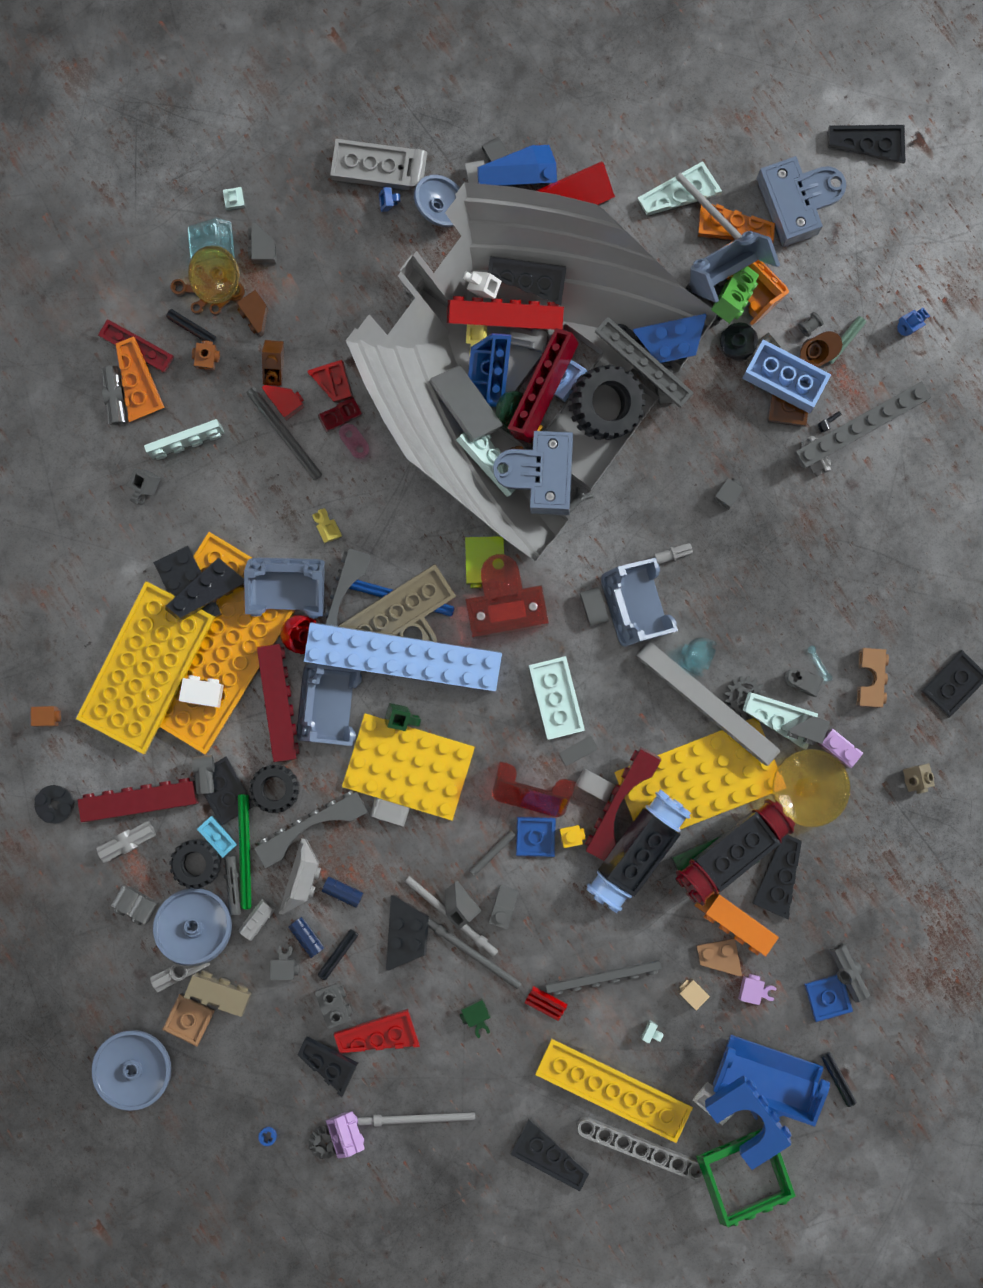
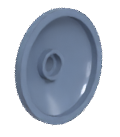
(433, 198)

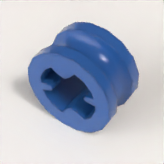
(262, 1137)

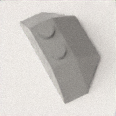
(301, 879)

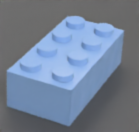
(786, 376)

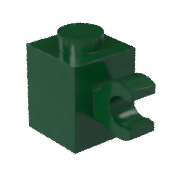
(399, 717)
(474, 1015)

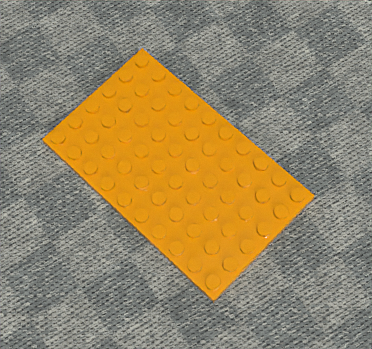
(225, 653)

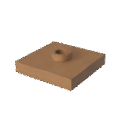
(188, 1020)

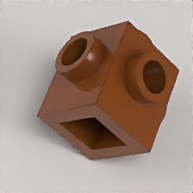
(210, 360)

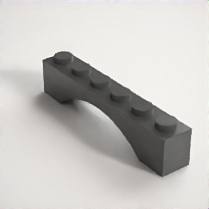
(354, 567)
(275, 849)

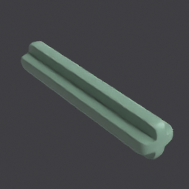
(850, 334)

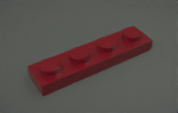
(152, 354)

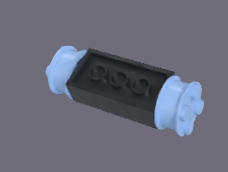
(639, 851)

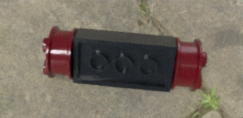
(735, 852)

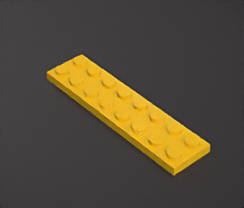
(614, 1090)

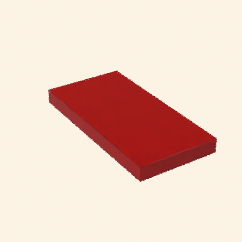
(586, 185)

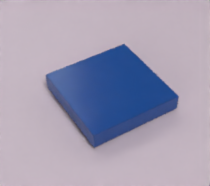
(535, 836)
(828, 998)

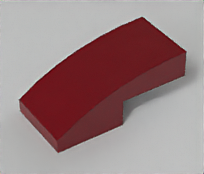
(339, 415)

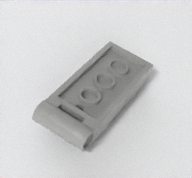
(377, 164)

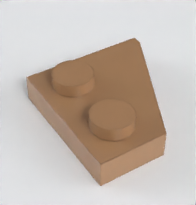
(720, 956)

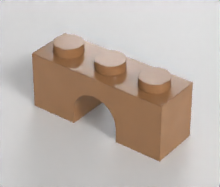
(875, 662)

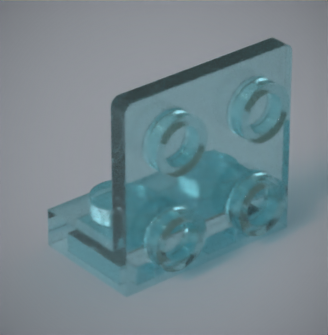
(209, 233)

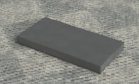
(466, 403)

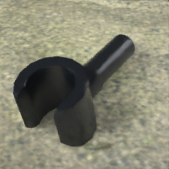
(824, 425)

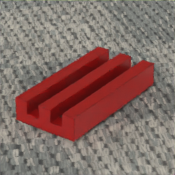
(545, 1005)

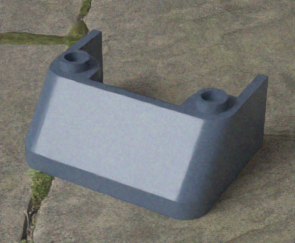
(728, 261)

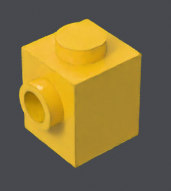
(572, 836)

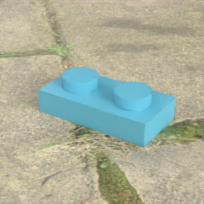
(217, 836)

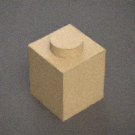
(693, 993)

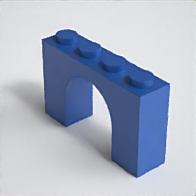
(743, 1096)

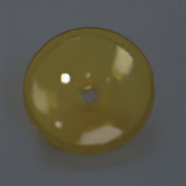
(205, 275)

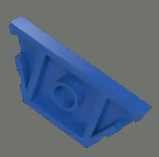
(673, 338)

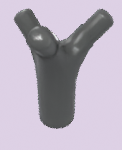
(579, 497)

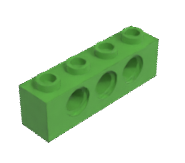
(736, 294)

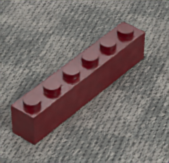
(543, 385)
(276, 702)
(137, 801)

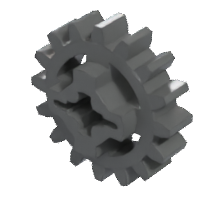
(739, 689)

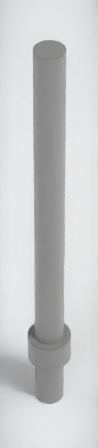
(708, 206)
(479, 940)
(378, 1120)

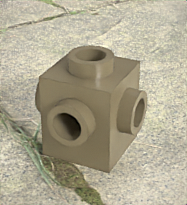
(919, 778)

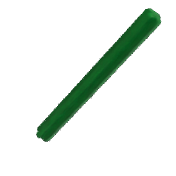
(244, 851)

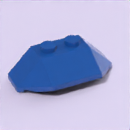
(490, 366)

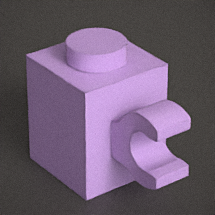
(753, 989)

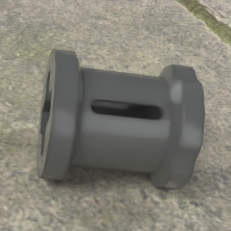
(810, 324)

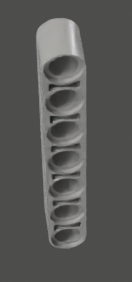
(630, 1148)

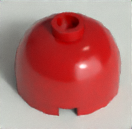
(295, 633)

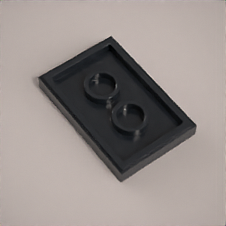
(954, 683)
(226, 791)

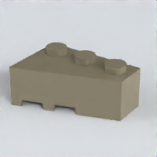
(218, 993)

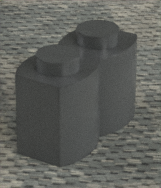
(134, 904)

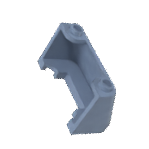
(284, 585)
(636, 602)
(326, 704)

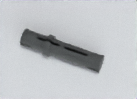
(230, 861)

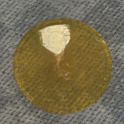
(811, 787)

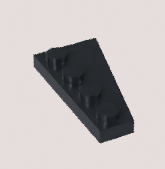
(205, 590)
(778, 882)

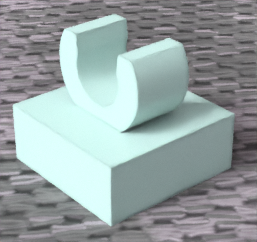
(233, 198)
(651, 1032)

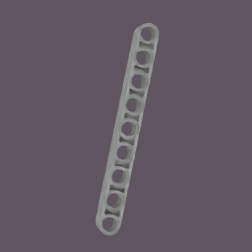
(708, 703)

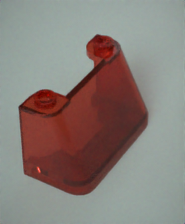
(529, 797)

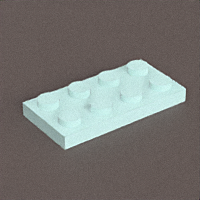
(177, 442)
(556, 698)

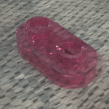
(354, 441)

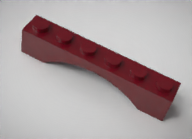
(641, 769)

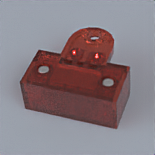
(505, 603)

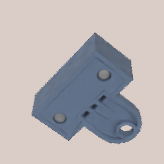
(797, 196)
(542, 470)

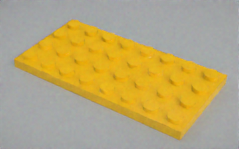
(143, 670)
(705, 777)

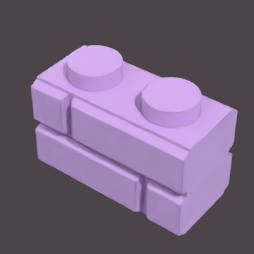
(840, 748)
(345, 1134)

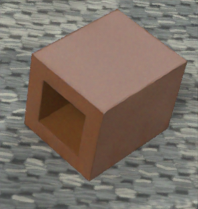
(45, 716)

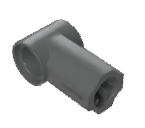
(203, 769)

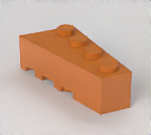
(739, 923)

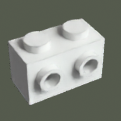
(201, 692)

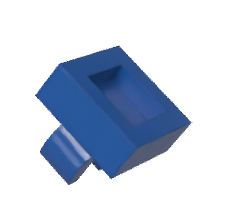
(387, 199)

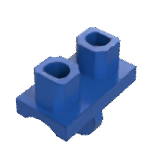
(912, 322)

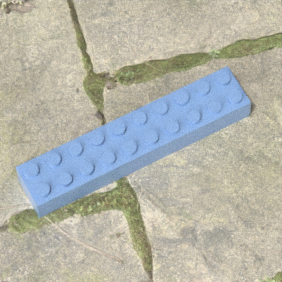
(402, 656)

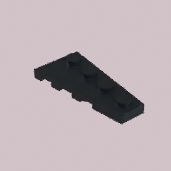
(871, 140)
(532, 277)
(547, 1156)

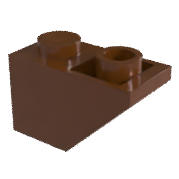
(255, 311)
(272, 362)

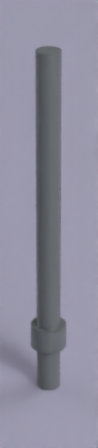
(440, 930)

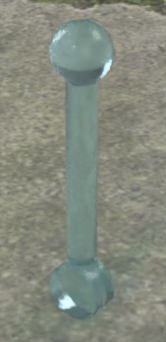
(812, 649)

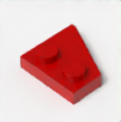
(333, 380)

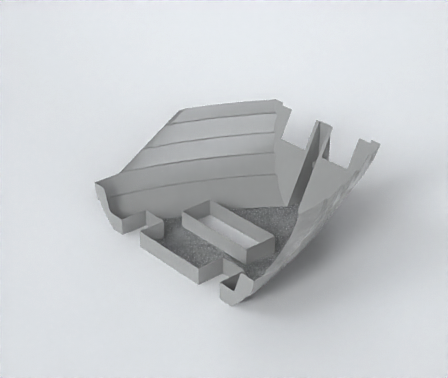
(603, 279)

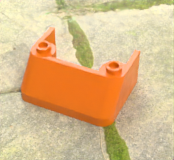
(767, 292)

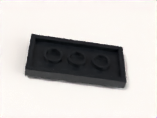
(178, 571)

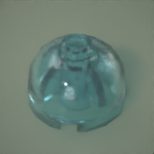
(698, 655)

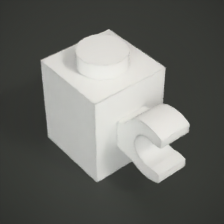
(482, 284)

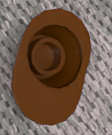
(821, 348)

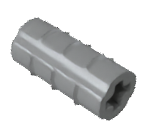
(256, 920)

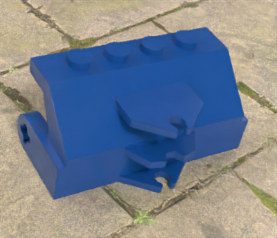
(781, 1078)

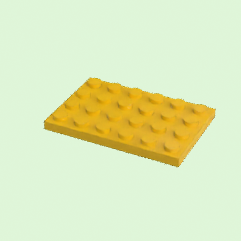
(408, 767)

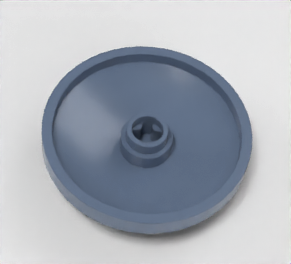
(192, 927)
(131, 1070)

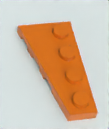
(712, 228)
(138, 385)

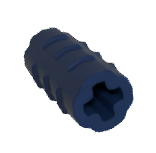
(342, 892)
(306, 937)

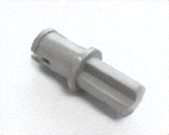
(673, 553)

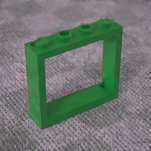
(750, 1211)

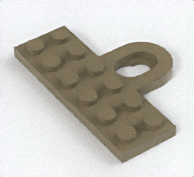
(405, 606)

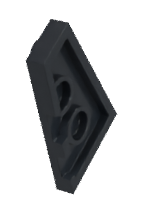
(330, 1064)

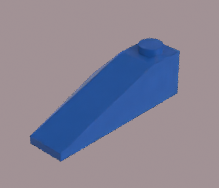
(525, 167)

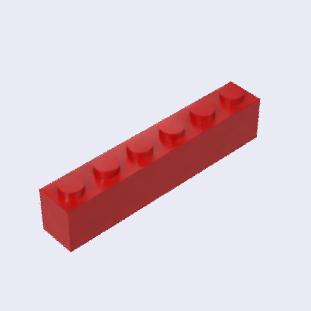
(505, 314)

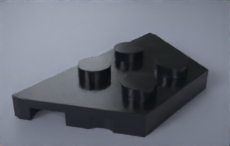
(406, 933)

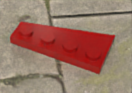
(382, 1033)

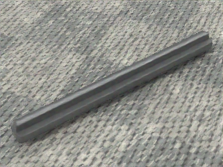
(283, 432)

